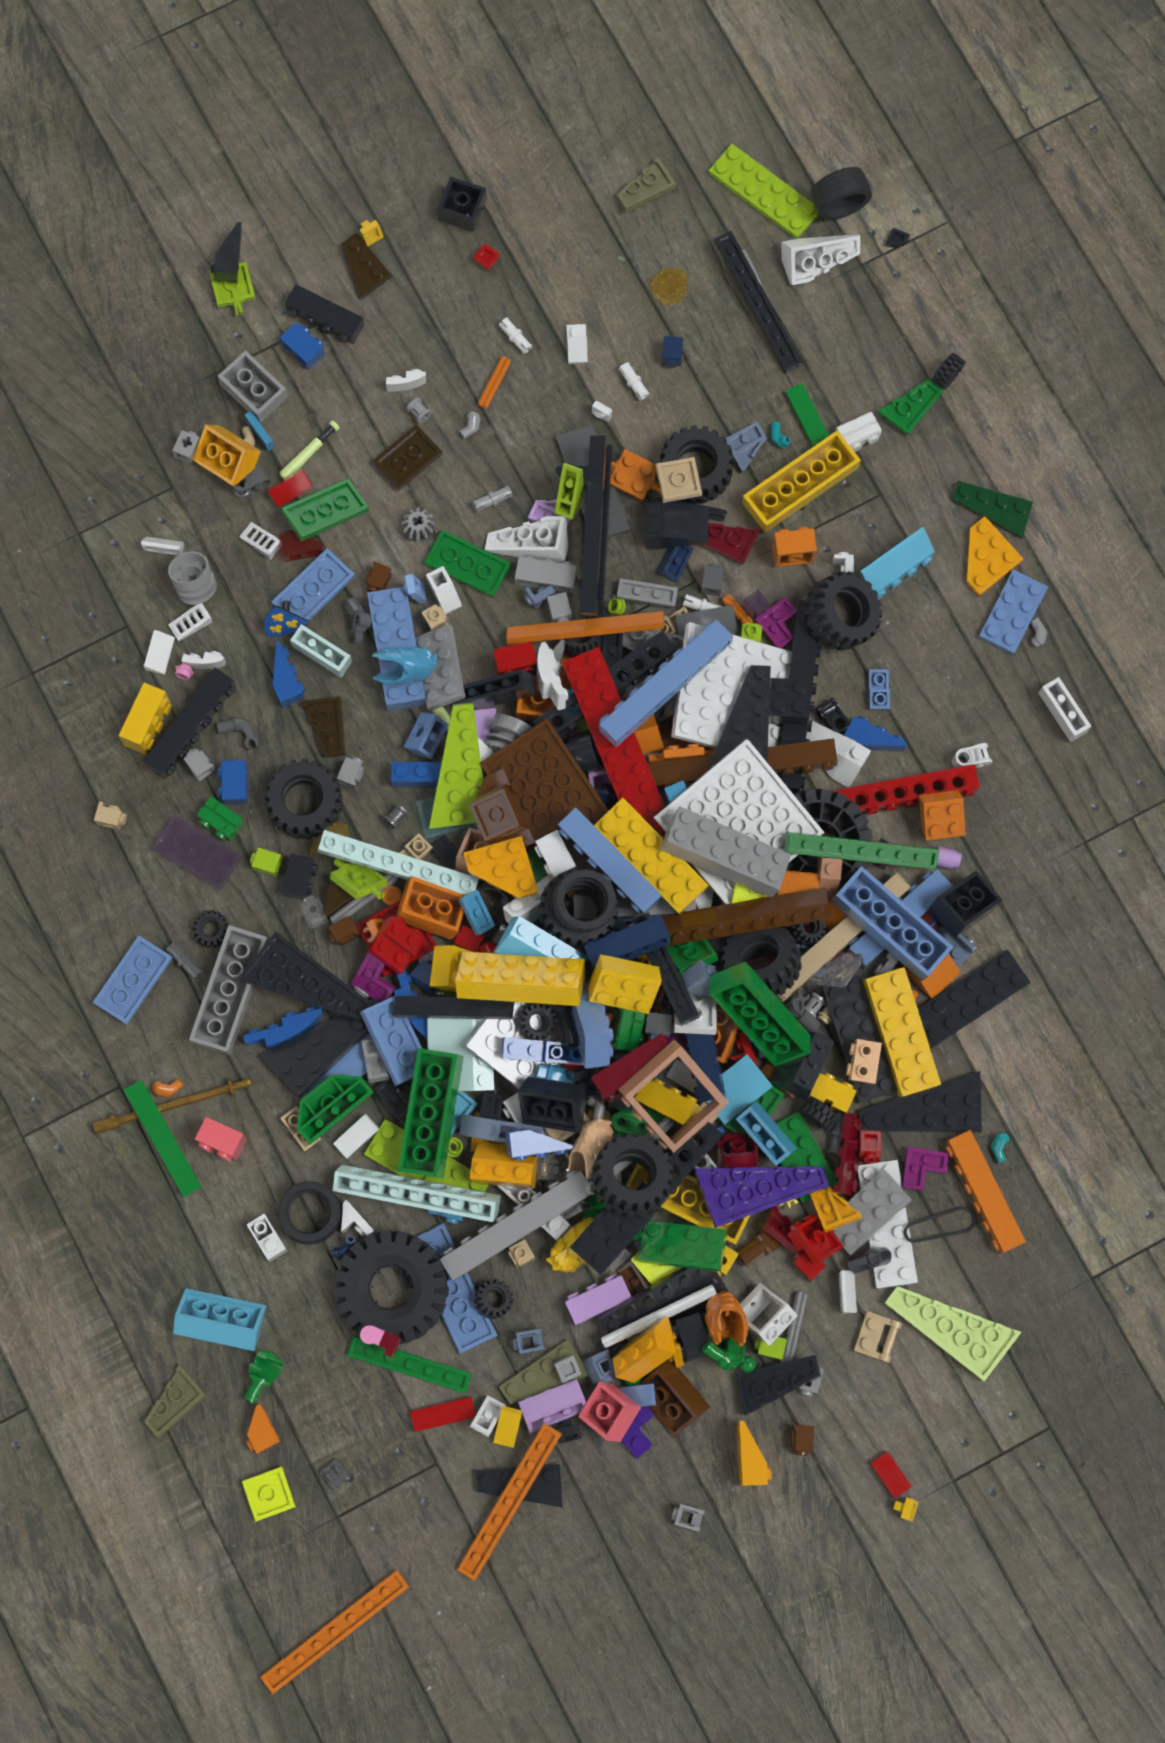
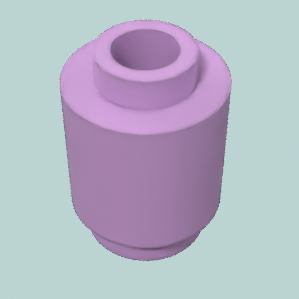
(948, 858)

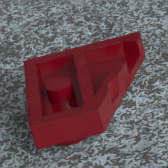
(778, 1227)

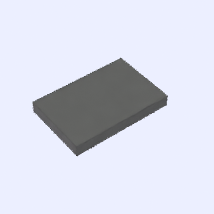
(723, 614)

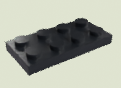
(607, 1238)

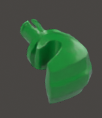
(262, 1373)

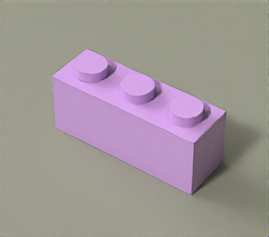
(597, 1299)
(553, 1405)

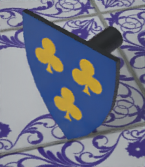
(281, 621)

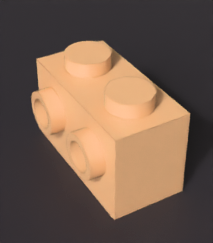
(864, 1061)

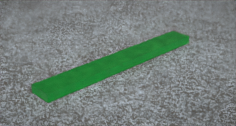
(861, 850)

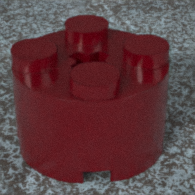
(737, 1151)

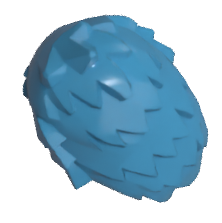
(412, 662)

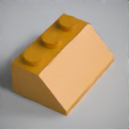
(225, 454)
(494, 1167)
(645, 1352)

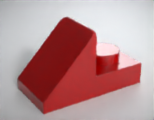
(744, 1045)

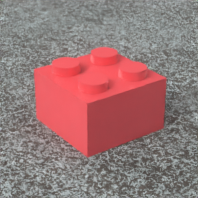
(221, 1139)
(609, 1411)

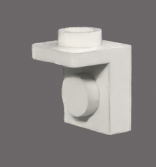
(845, 560)

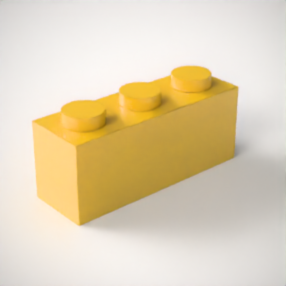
(668, 1101)

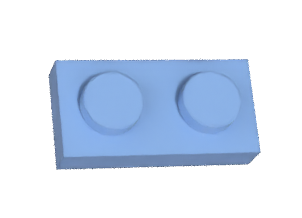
(415, 589)

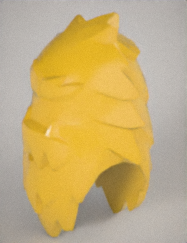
(561, 1256)

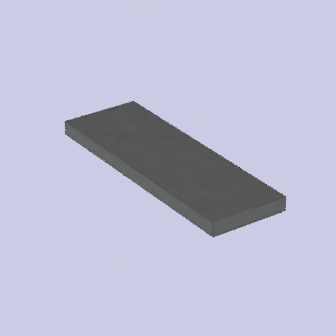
(575, 452)

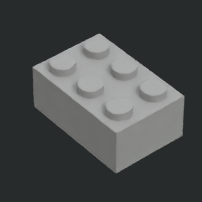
(252, 386)

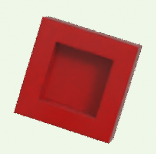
(486, 257)

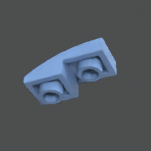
(879, 689)
(641, 1394)

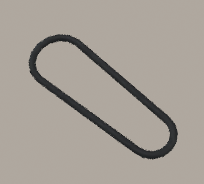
(943, 1235)

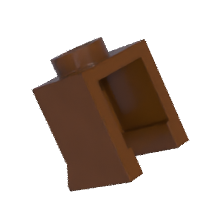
(378, 577)
(343, 931)
(802, 1439)

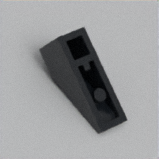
(228, 256)

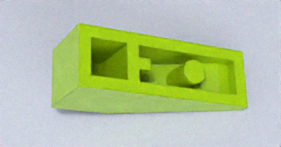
(570, 491)

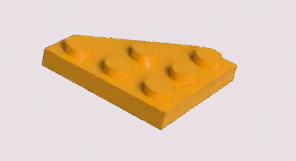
(988, 556)
(504, 867)

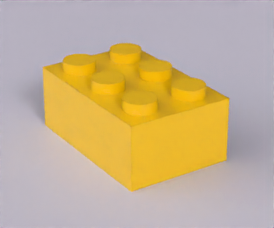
(145, 719)
(624, 984)

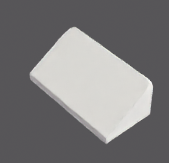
(162, 546)
(159, 652)
(847, 1292)

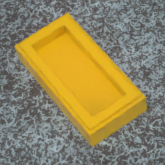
(507, 1426)

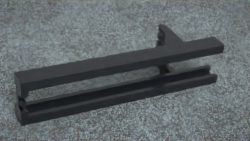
(598, 486)

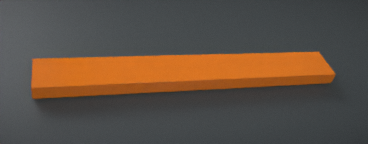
(585, 627)
(509, 1501)
(334, 1632)

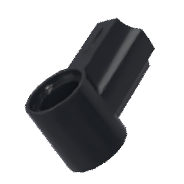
(869, 1260)

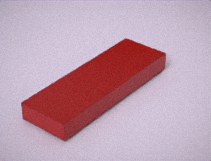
(443, 1414)

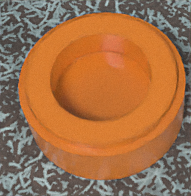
(392, 895)

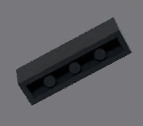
(324, 314)
(499, 689)

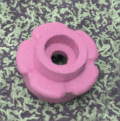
(183, 672)

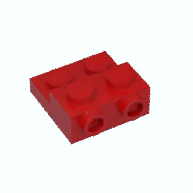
(396, 943)
(813, 1239)

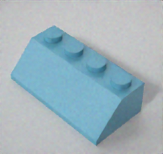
(899, 562)
(529, 940)
(219, 1319)

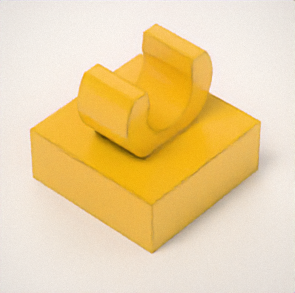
(371, 232)
(908, 1509)

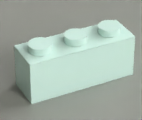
(321, 651)

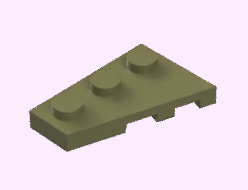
(648, 186)
(176, 1401)

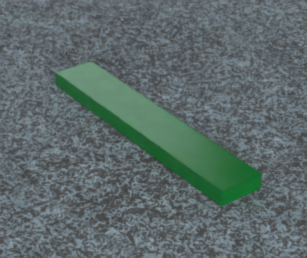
(162, 1138)
(411, 1365)

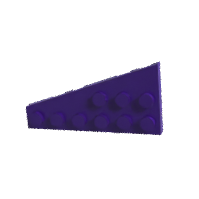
(746, 1191)

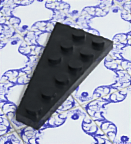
(943, 1108)

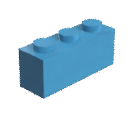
(766, 1133)

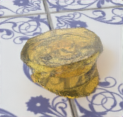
(670, 286)

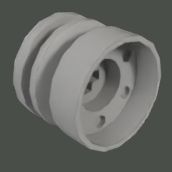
(192, 578)
(506, 731)

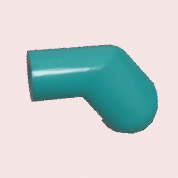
(780, 440)
(998, 1145)

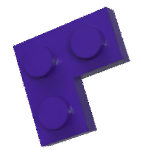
(634, 1437)

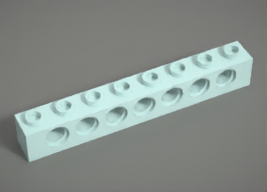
(394, 863)
(416, 1193)

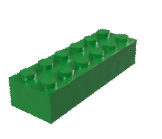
(759, 1014)
(430, 1113)

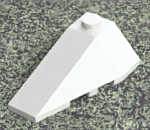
(812, 256)
(537, 539)
(850, 754)

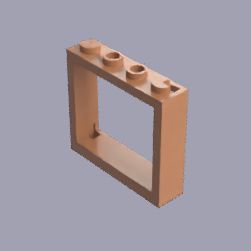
(652, 1069)

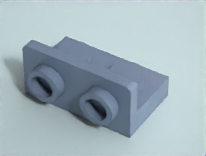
(962, 946)

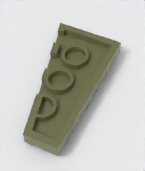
(540, 1375)

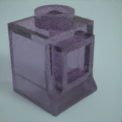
(755, 605)

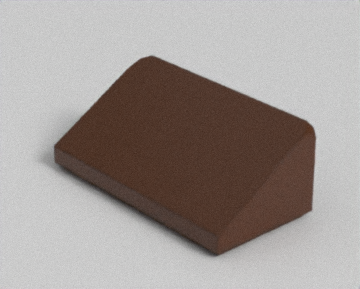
(633, 1278)

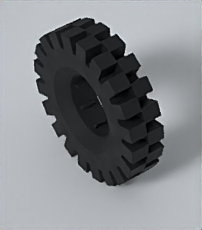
(842, 817)
(384, 1250)

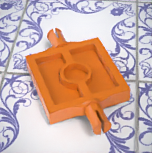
(634, 475)
(674, 752)

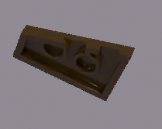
(364, 265)
(328, 724)

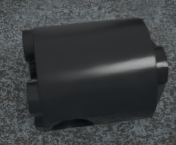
(584, 752)

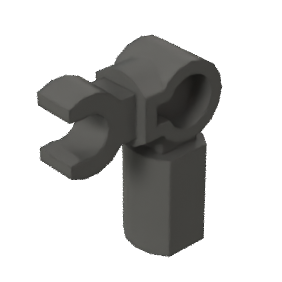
(361, 620)
(804, 1017)

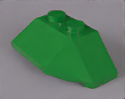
(330, 1105)

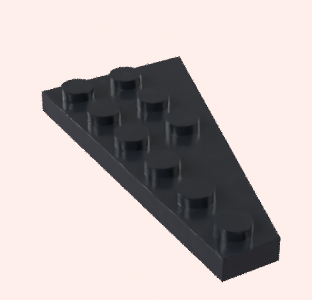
(749, 716)
(292, 973)
(314, 1052)
(661, 1294)

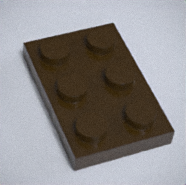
(407, 457)

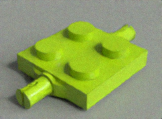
(234, 293)
(358, 880)

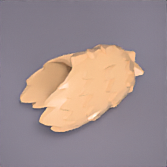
(588, 1144)

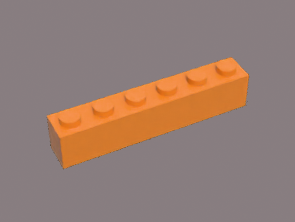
(985, 1192)

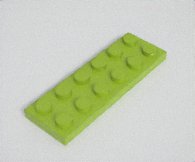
(764, 191)
(386, 1151)

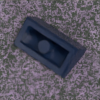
(674, 562)

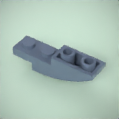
(491, 1128)

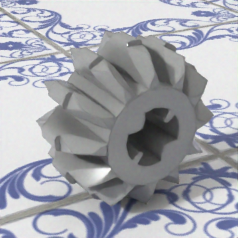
(414, 518)

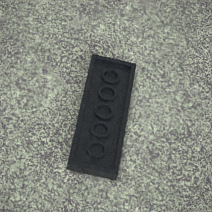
(971, 998)
(855, 1020)

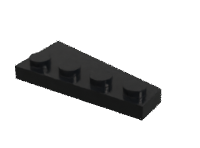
(775, 1381)
(544, 1490)

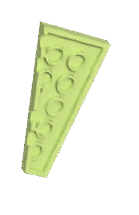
(964, 1336)

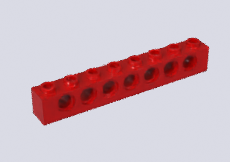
(966, 775)

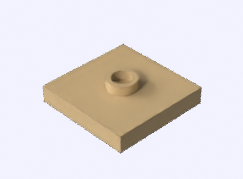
(678, 479)

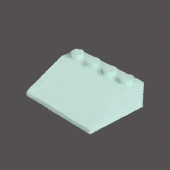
(451, 1037)

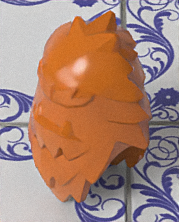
(726, 1318)

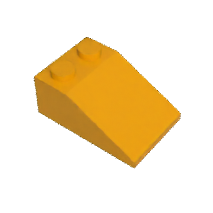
(752, 1464)

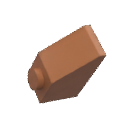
(829, 874)

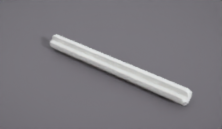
(651, 1319)

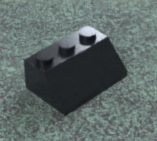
(801, 1074)
(552, 1104)

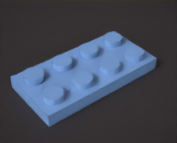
(316, 585)
(1013, 612)
(133, 980)
(393, 1039)

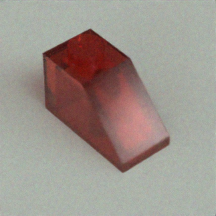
(297, 550)

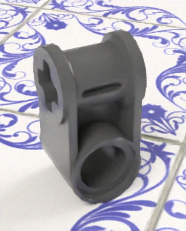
(254, 481)

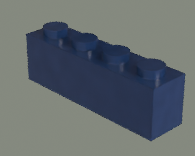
(631, 941)
(704, 1053)

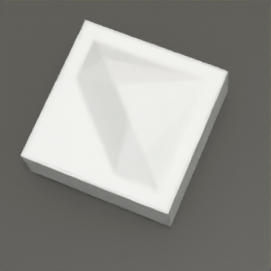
(602, 411)

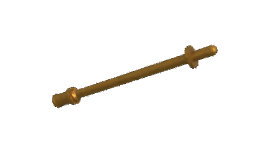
(115, 1122)

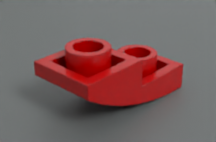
(290, 488)

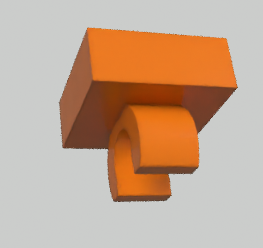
(373, 927)

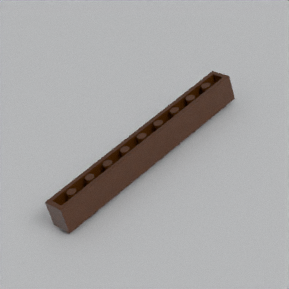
(782, 759)
(747, 916)

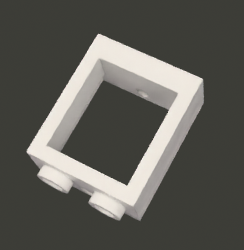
(777, 1324)

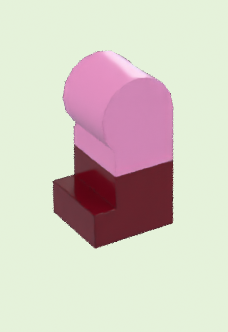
(382, 1338)

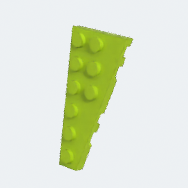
(459, 771)

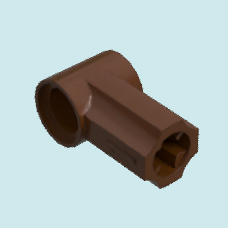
(763, 1245)

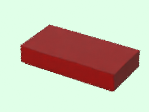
(890, 1475)

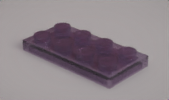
(197, 852)

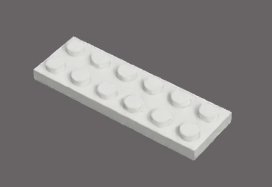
(902, 1265)

